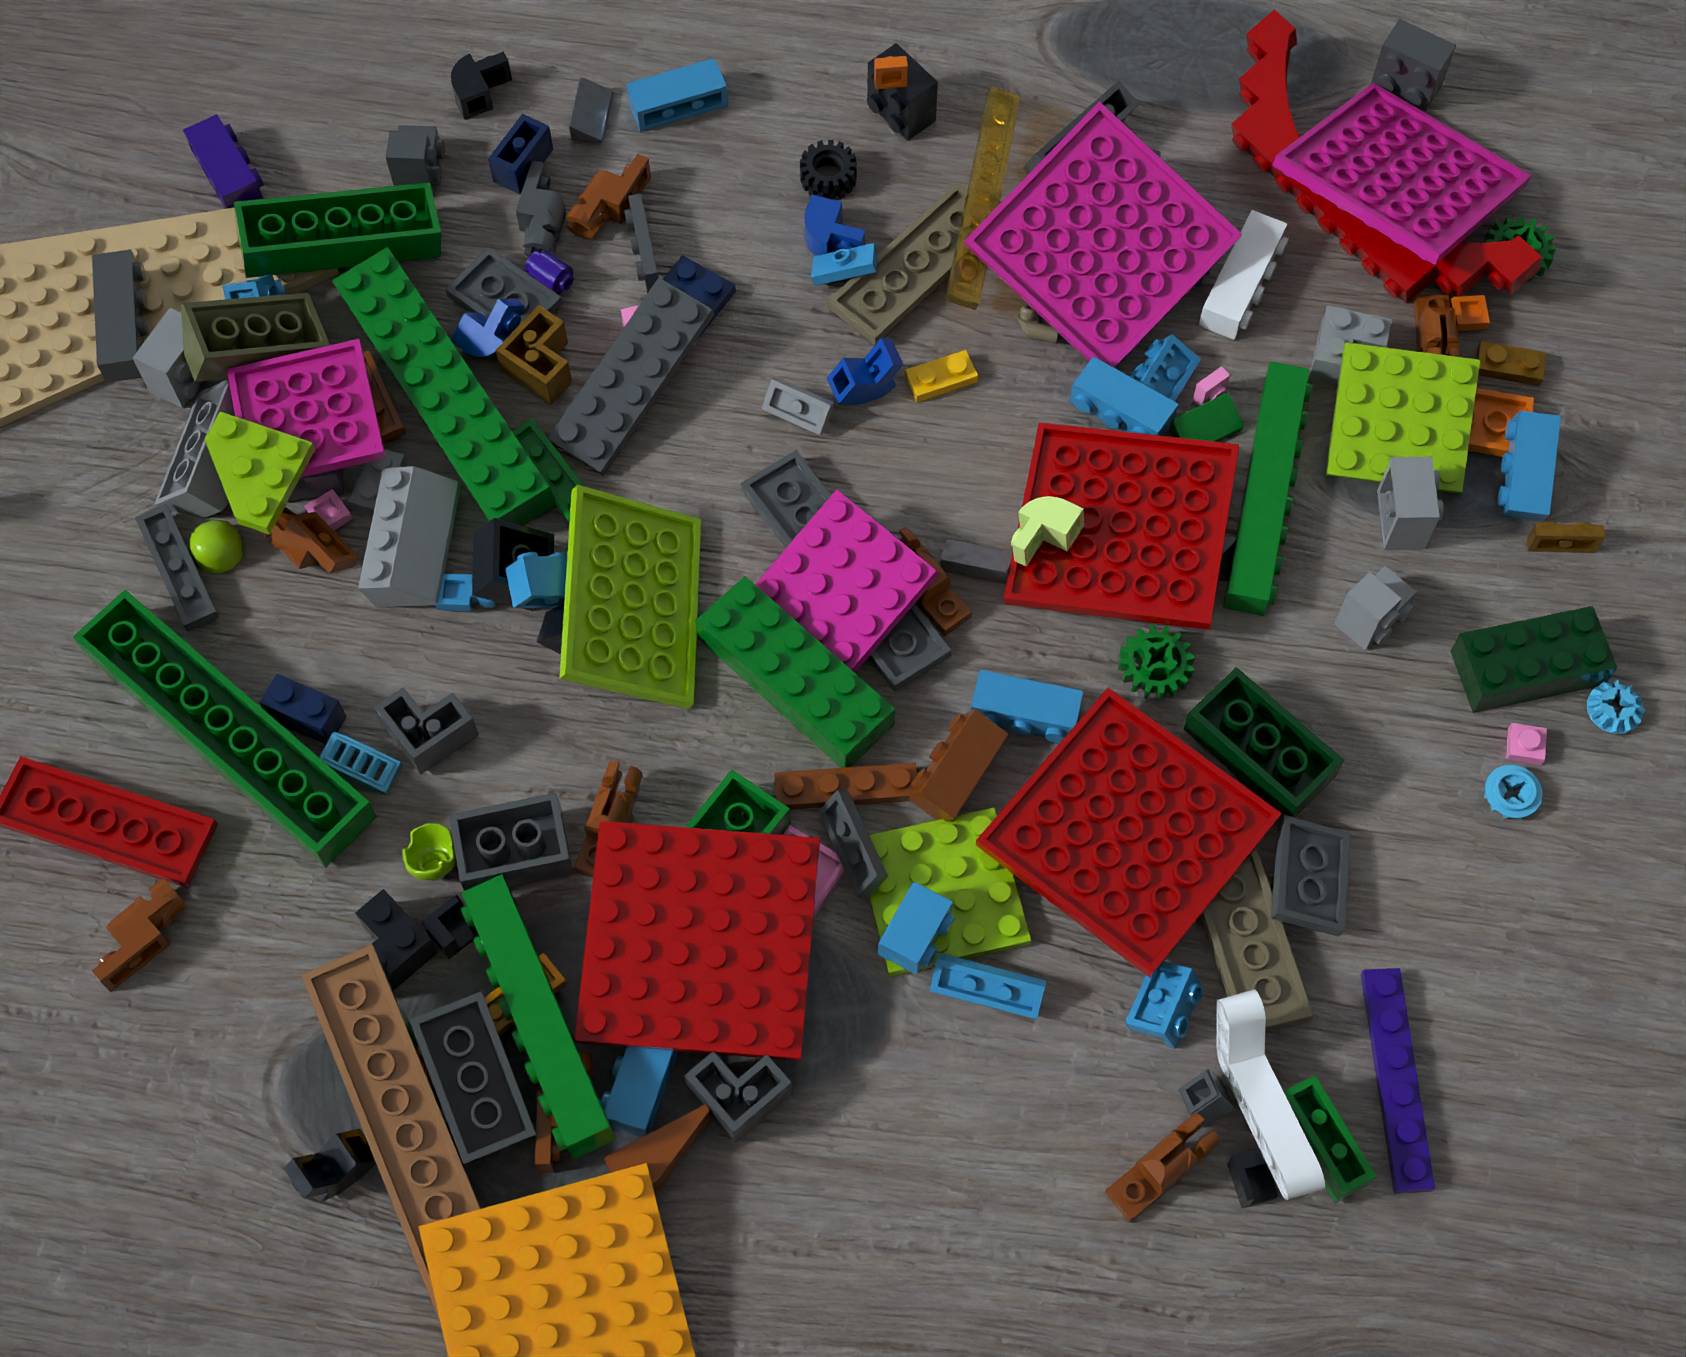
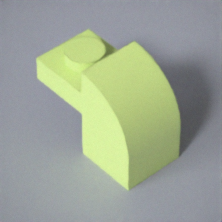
(1046, 520)

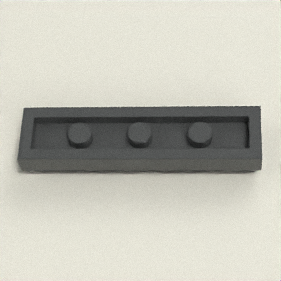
(177, 567)

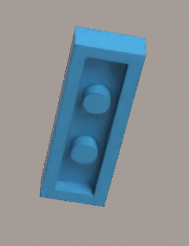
(987, 985)

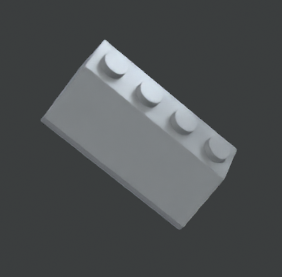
(192, 478)
(409, 537)

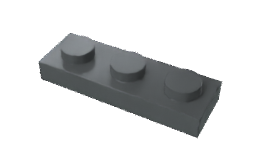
(641, 241)
(853, 844)

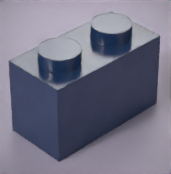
(524, 143)
(303, 709)

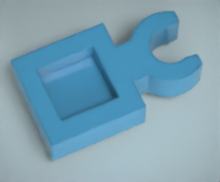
(457, 594)

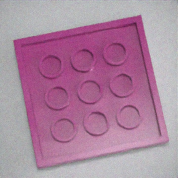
(315, 397)
(847, 580)

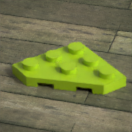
(256, 468)

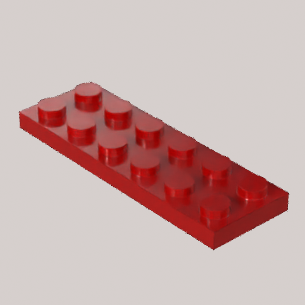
(105, 821)

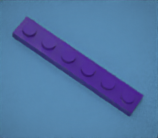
(1397, 1081)

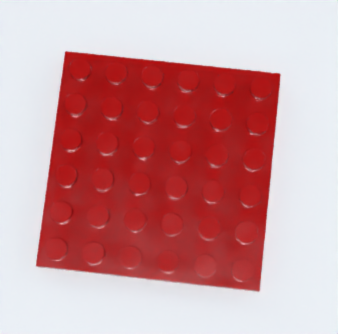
(1149, 528)
(1128, 831)
(698, 941)

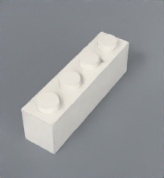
(1243, 275)

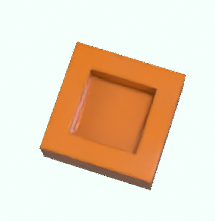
(890, 72)
(1470, 312)

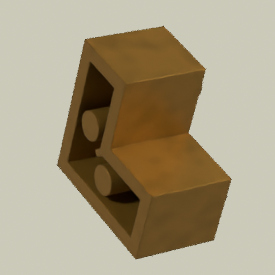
(532, 355)

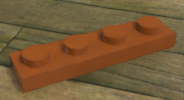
(865, 784)

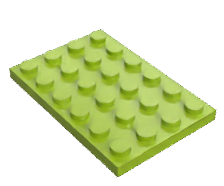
(631, 598)

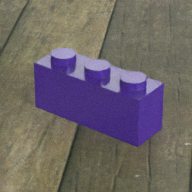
(223, 161)

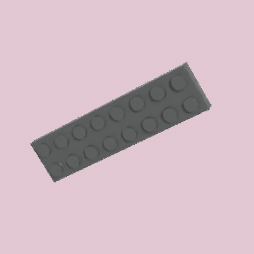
(787, 499)

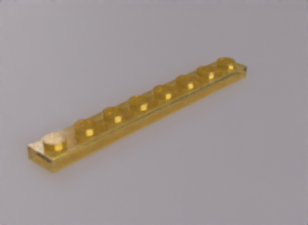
(983, 193)

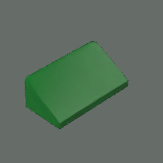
(1208, 421)

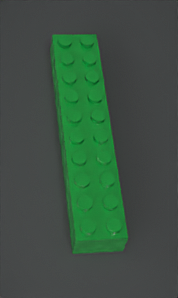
(444, 391)
(226, 728)

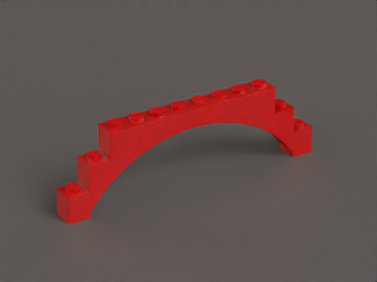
(1270, 128)

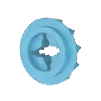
(1605, 715)
(1512, 777)

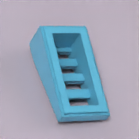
(339, 742)

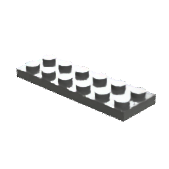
(631, 376)

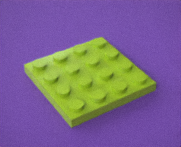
(1402, 407)
(950, 864)

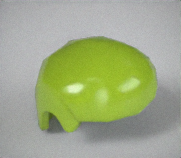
(216, 546)
(430, 852)

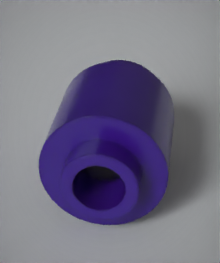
(550, 271)

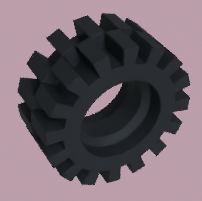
(828, 155)

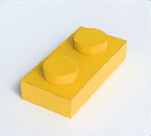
(941, 376)

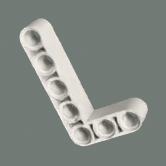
(1261, 1098)

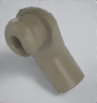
(1032, 326)

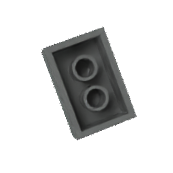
(514, 839)

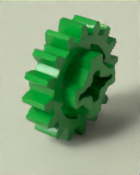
(1528, 232)
(1161, 675)

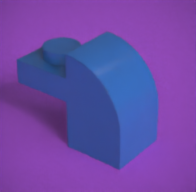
(825, 228)
(483, 334)
(867, 378)

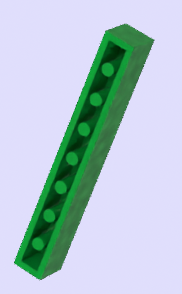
(1266, 489)
(538, 1018)

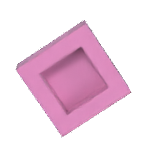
(1211, 386)
(330, 509)
(1526, 744)

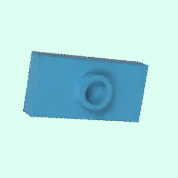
(844, 264)

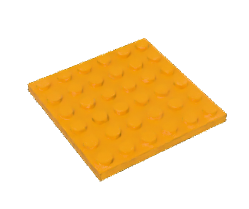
(560, 1274)

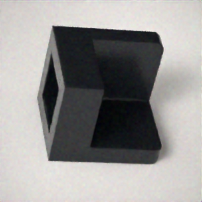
(449, 928)
(1252, 1178)

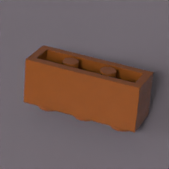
(957, 765)

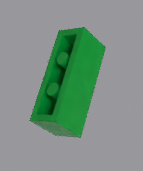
(1331, 1141)

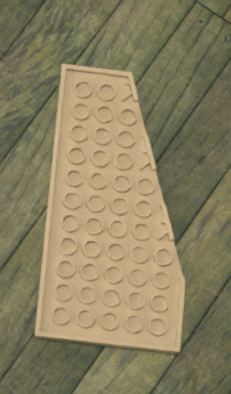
(50, 297)

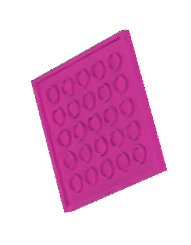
(1402, 172)
(1102, 238)

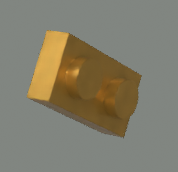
(1511, 363)
(1574, 538)

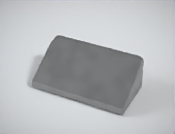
(590, 112)
(976, 561)

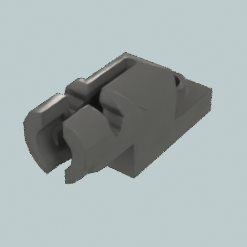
(540, 211)

